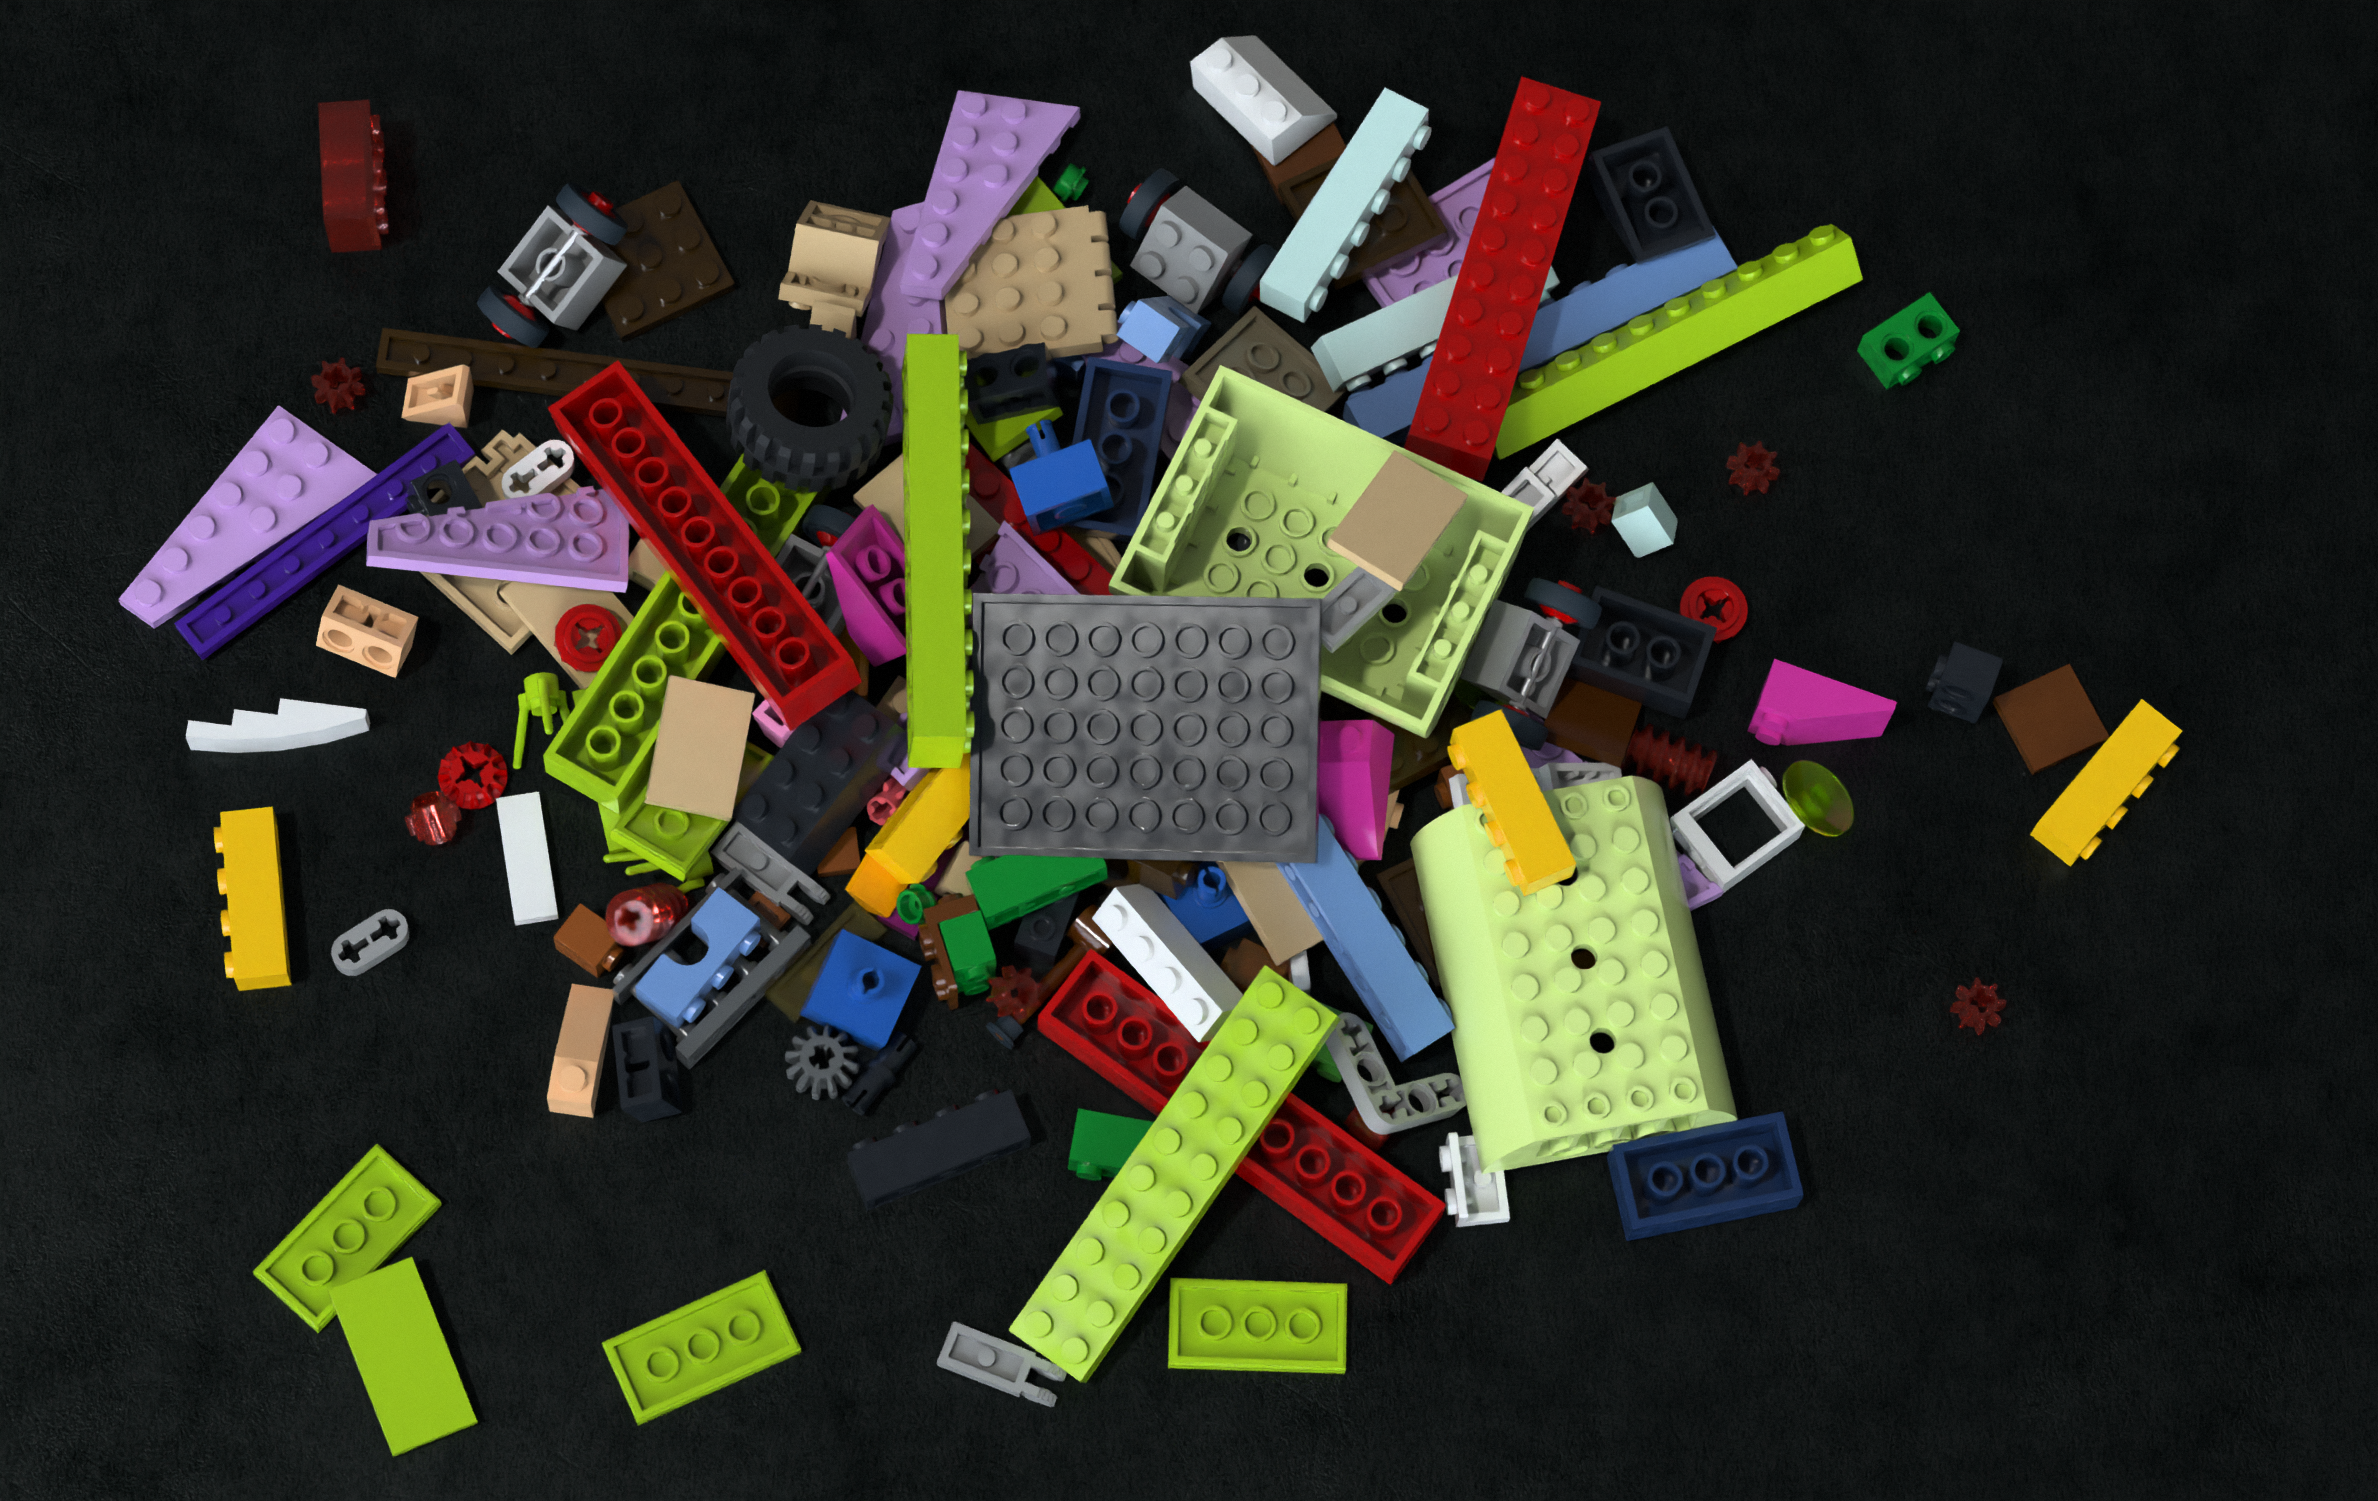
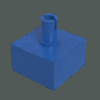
(1060, 482)
(1210, 909)
(860, 990)

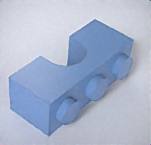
(1162, 328)
(679, 990)

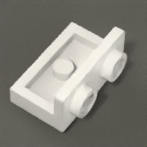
(1473, 1195)

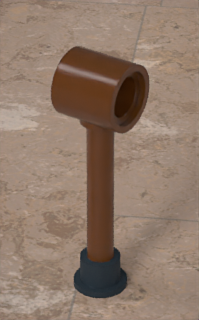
(1084, 935)

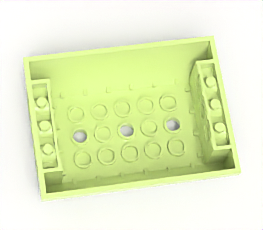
(1287, 482)
(1530, 1013)

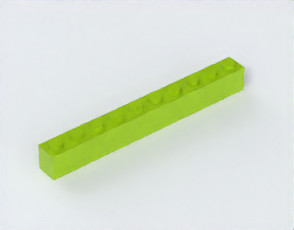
(1676, 336)

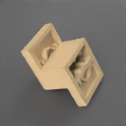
(834, 257)

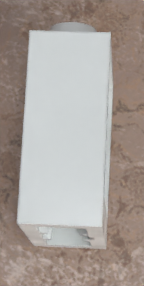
(1702, 850)

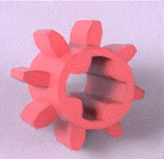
(886, 800)

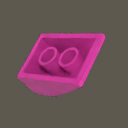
(870, 586)
(1811, 708)
(1356, 783)

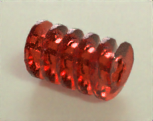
(1669, 760)
(645, 913)

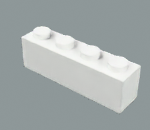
(1168, 959)

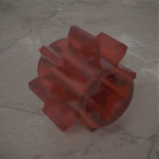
(346, 391)
(1750, 478)
(1597, 499)
(433, 818)
(1002, 989)
(1969, 1013)

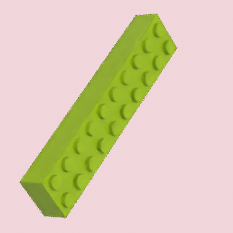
(936, 551)
(615, 725)
(1174, 1174)

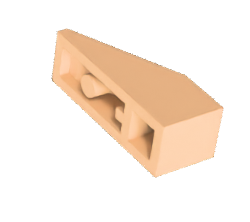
(580, 1051)

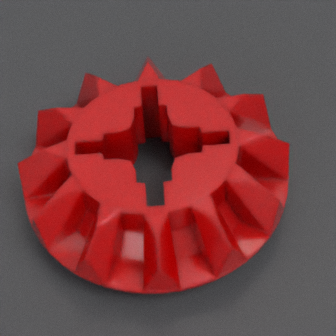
(1716, 591)
(587, 618)
(467, 793)

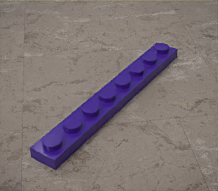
(316, 545)

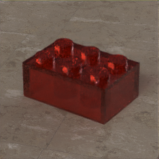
(352, 176)

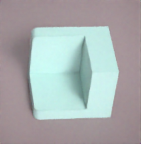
(1644, 520)

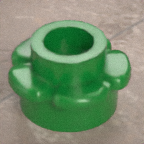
(1071, 183)
(913, 901)

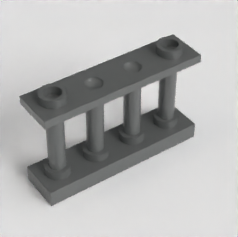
(723, 1008)

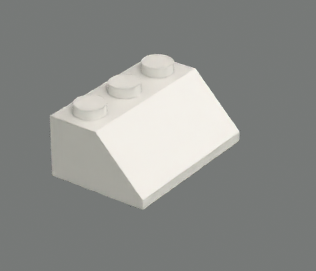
(1259, 96)

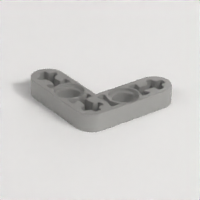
(1381, 1092)

